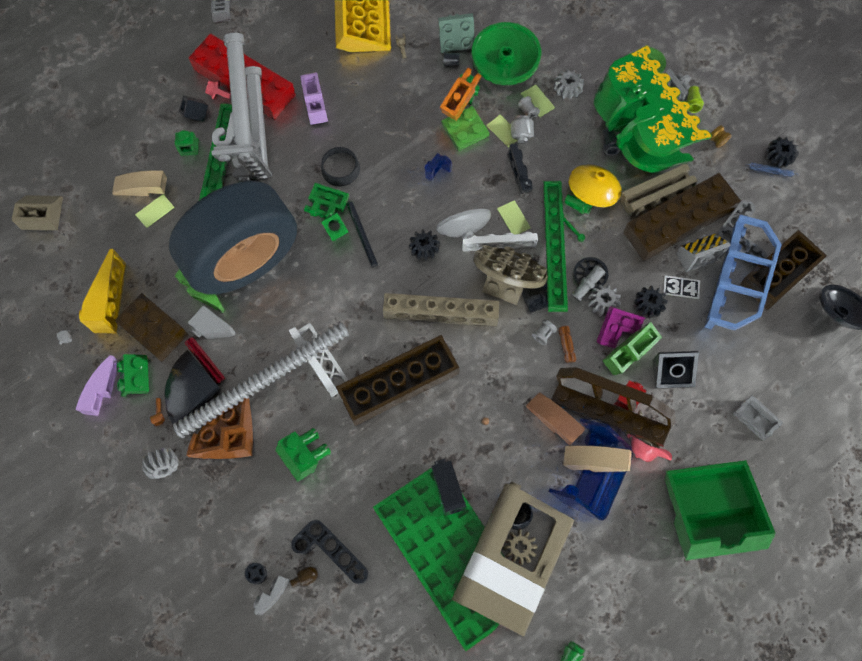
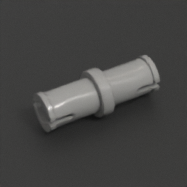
(588, 283)

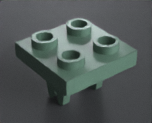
(456, 32)

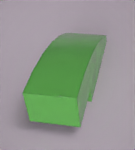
(207, 299)
(632, 349)

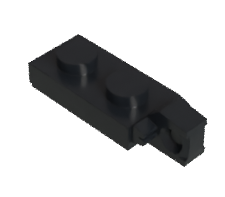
(519, 169)

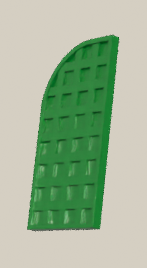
(437, 550)

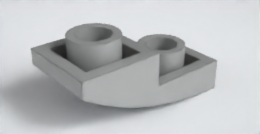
(266, 601)

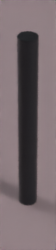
(362, 235)

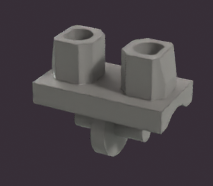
(680, 82)

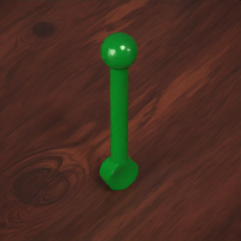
(581, 237)

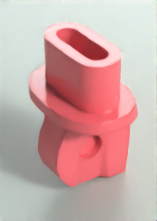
(214, 89)

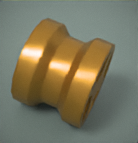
(719, 136)

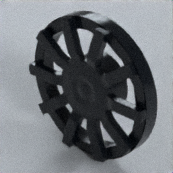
(588, 269)

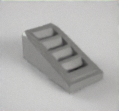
(223, 14)

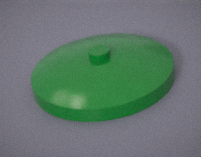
(506, 53)

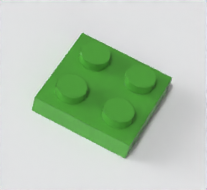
(466, 130)

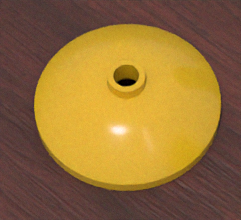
(595, 185)

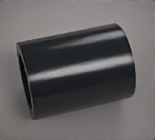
(451, 59)

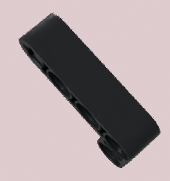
(335, 554)

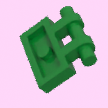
(326, 197)

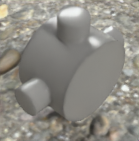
(64, 336)

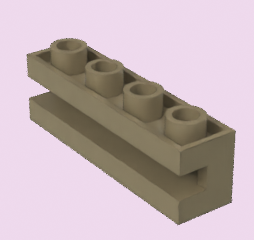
(657, 191)

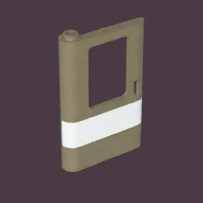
(499, 586)

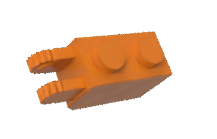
(459, 95)

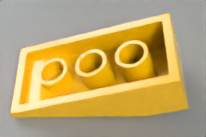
(104, 296)

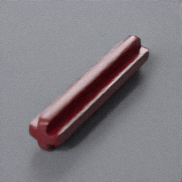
(204, 360)

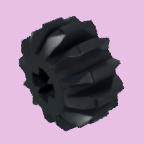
(782, 152)
(427, 240)
(651, 295)

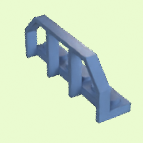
(729, 265)

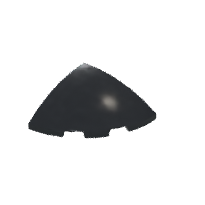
(187, 388)

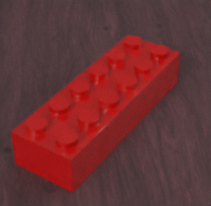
(212, 62)

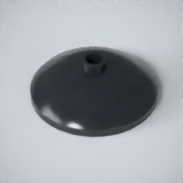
(842, 306)

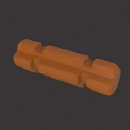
(567, 344)

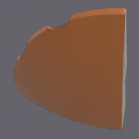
(225, 436)

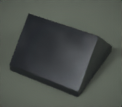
(675, 369)

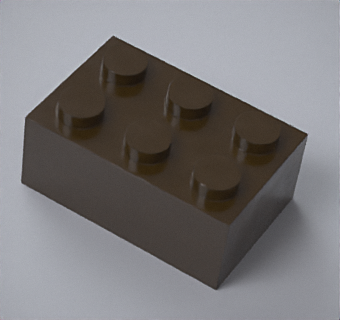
(151, 327)

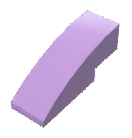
(313, 98)
(97, 387)

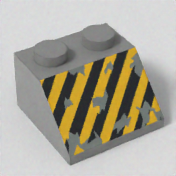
(702, 251)

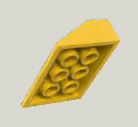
(362, 25)

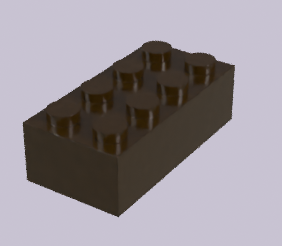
(795, 260)

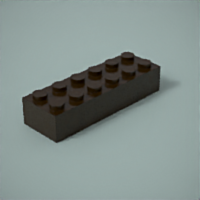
(681, 216)
(398, 380)

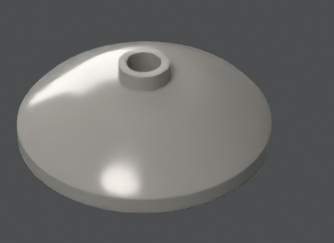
(464, 223)

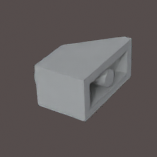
(209, 325)

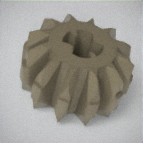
(524, 542)

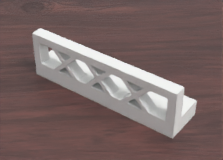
(317, 367)

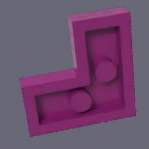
(616, 322)

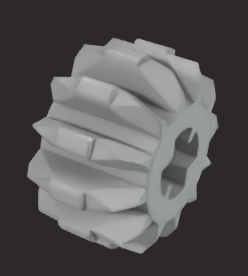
(569, 84)
(601, 293)
(160, 463)

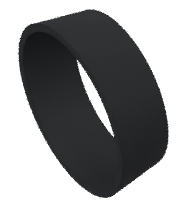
(340, 181)

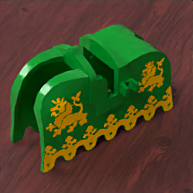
(653, 116)

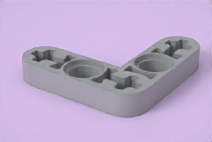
(728, 228)

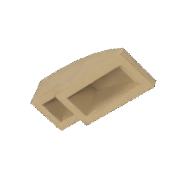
(140, 183)
(597, 458)

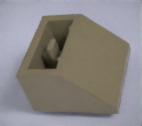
(37, 212)

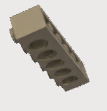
(441, 309)

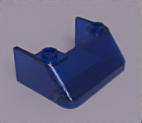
(595, 490)

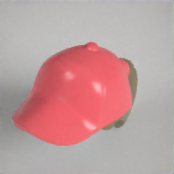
(646, 450)

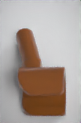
(158, 418)

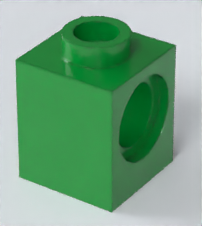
(334, 234)

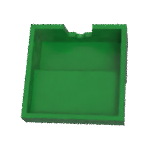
(718, 510)

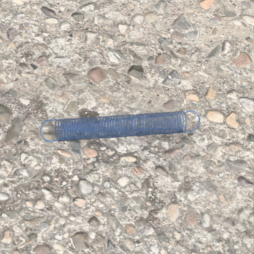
(775, 168)

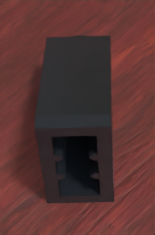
(448, 487)

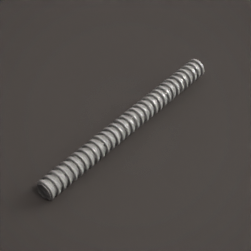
(259, 380)

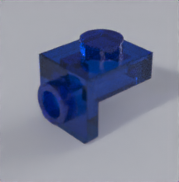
(438, 162)

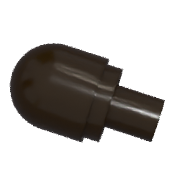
(305, 577)

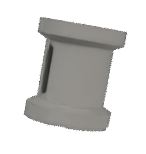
(528, 107)
(544, 332)

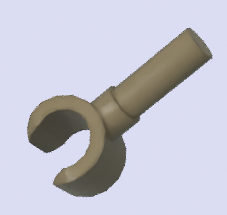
(401, 43)

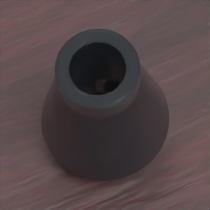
(609, 143)

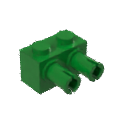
(297, 456)

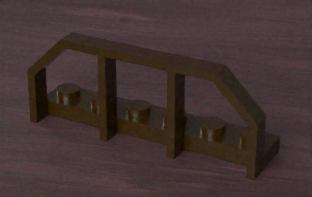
(611, 414)

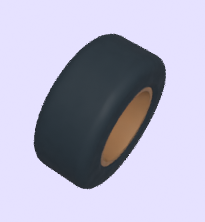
(232, 237)

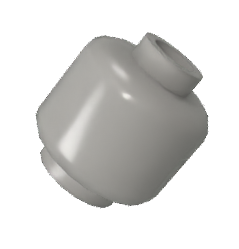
(522, 128)

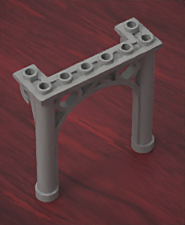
(246, 128)

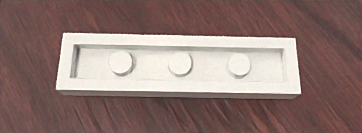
(515, 241)

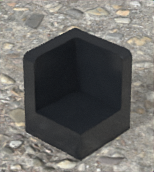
(193, 108)

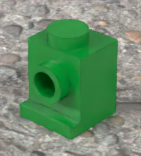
(186, 139)

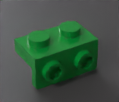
(133, 374)

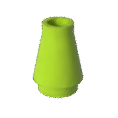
(694, 99)

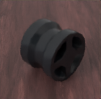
(252, 572)

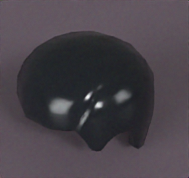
(523, 517)

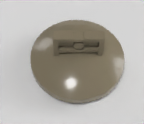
(507, 273)

